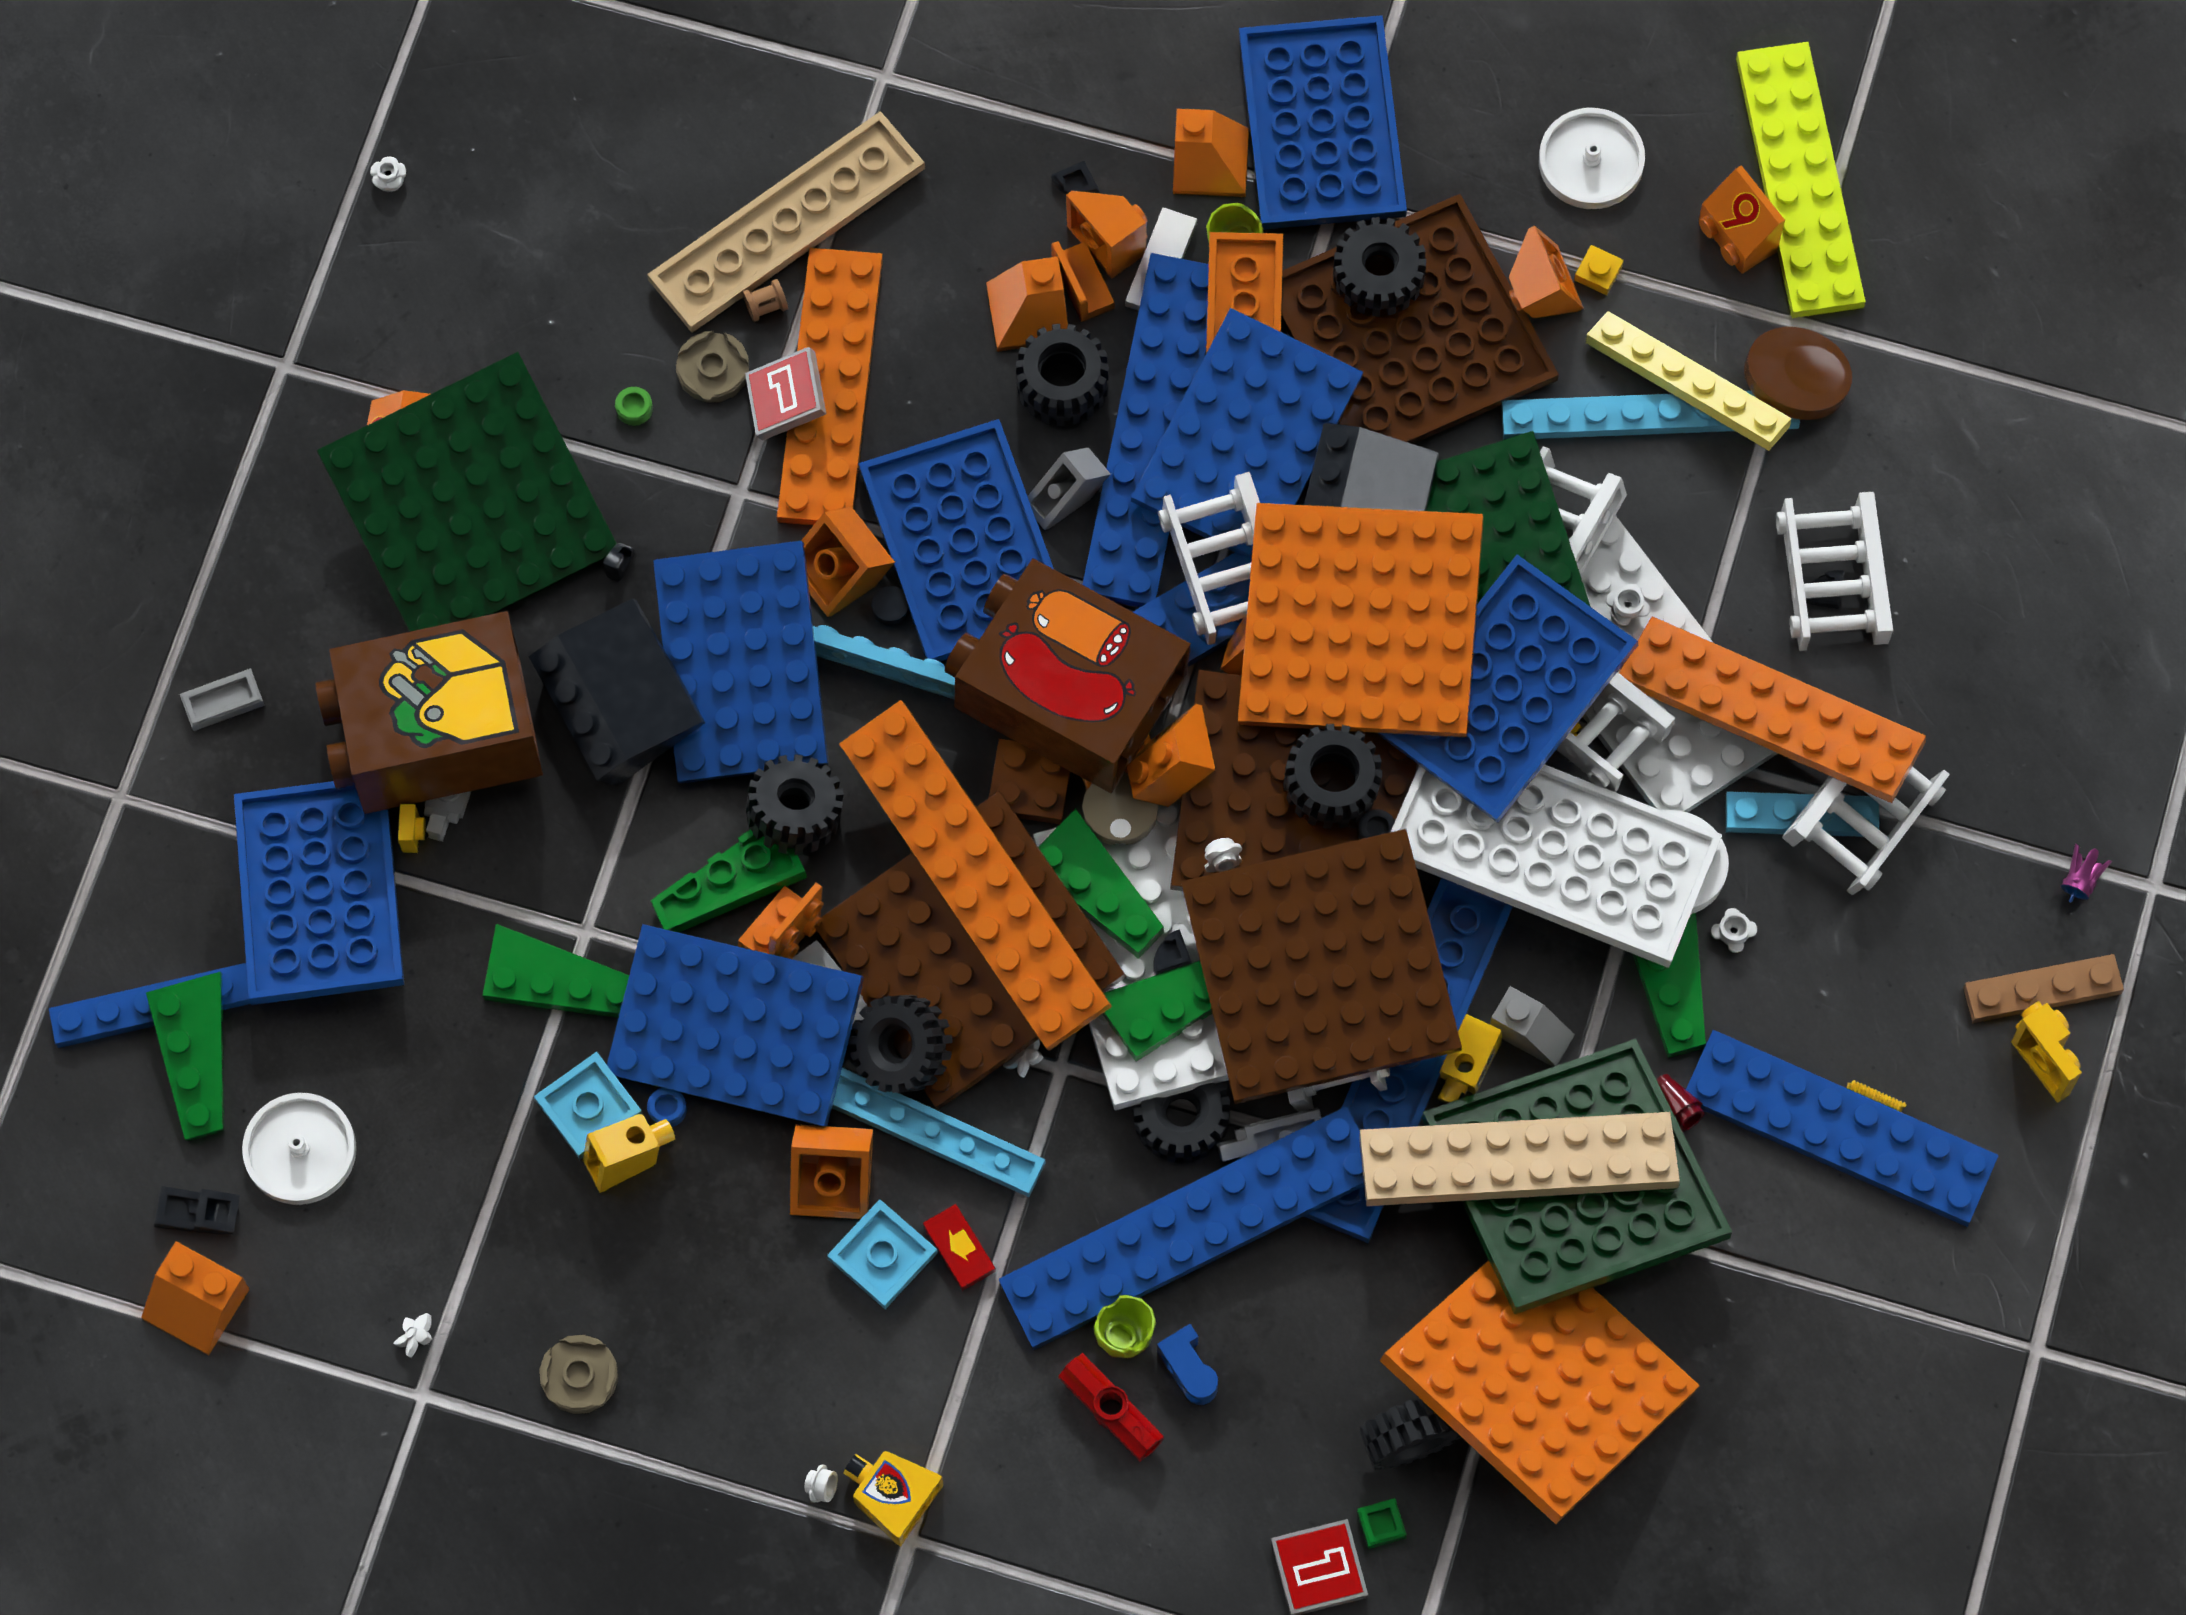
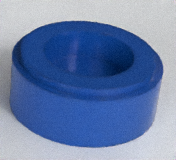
(666, 1105)

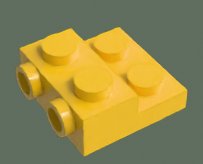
(2041, 1043)

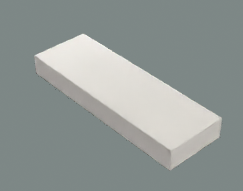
(1168, 238)

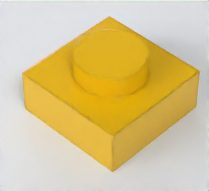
(1598, 270)
(411, 828)

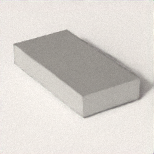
(222, 699)

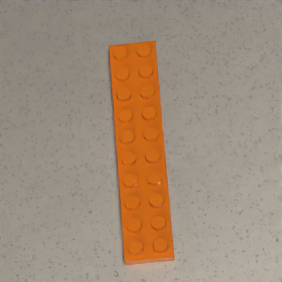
(975, 875)

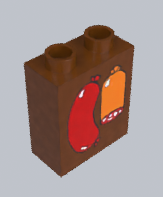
(1067, 673)

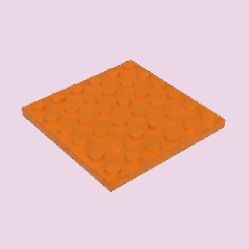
(1361, 619)
(1540, 1391)

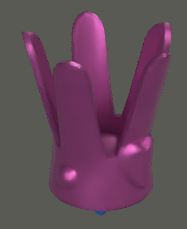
(2082, 879)

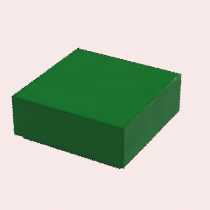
(1381, 1523)

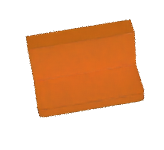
(1083, 281)

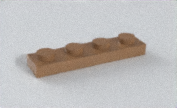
(2052, 985)

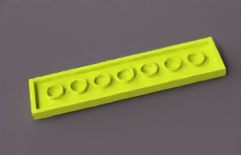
(1800, 179)

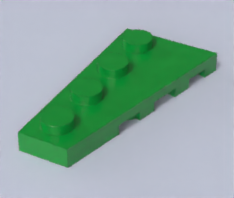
(727, 882)
(1100, 885)
(551, 978)
(1677, 995)
(1158, 1008)
(190, 1039)

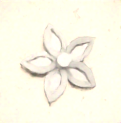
(1024, 1058)
(415, 1332)

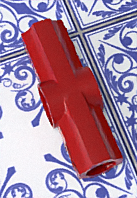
(1127, 1425)

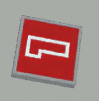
(785, 393)
(1319, 1567)

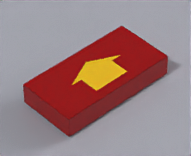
(959, 1247)

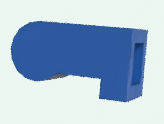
(1193, 1377)

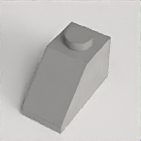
(1067, 486)
(1531, 1027)

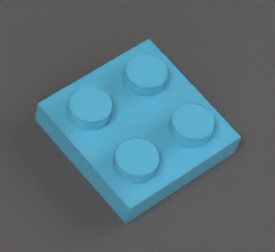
(586, 1101)
(882, 1254)

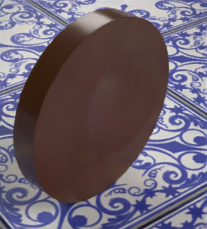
(1798, 372)

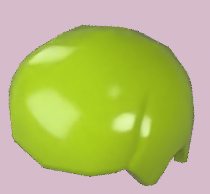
(1234, 219)
(1125, 1327)

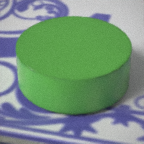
(634, 406)

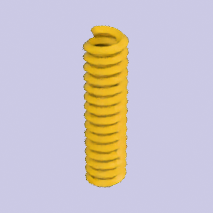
(1877, 1096)

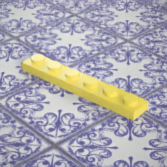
(1688, 380)

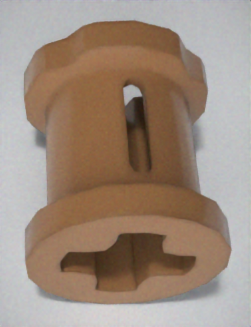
(765, 300)

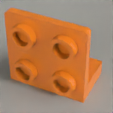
(785, 923)

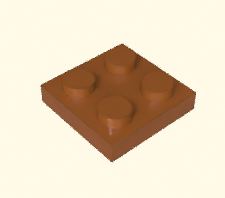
(1030, 783)

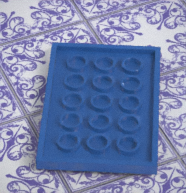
(1322, 122)
(1248, 409)
(953, 528)
(746, 655)
(1533, 677)
(316, 893)
(734, 1025)

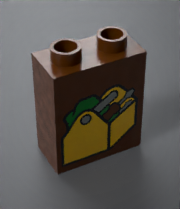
(430, 713)

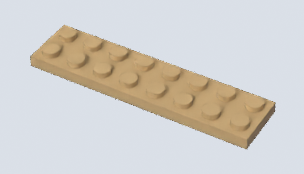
(786, 221)
(1518, 1159)

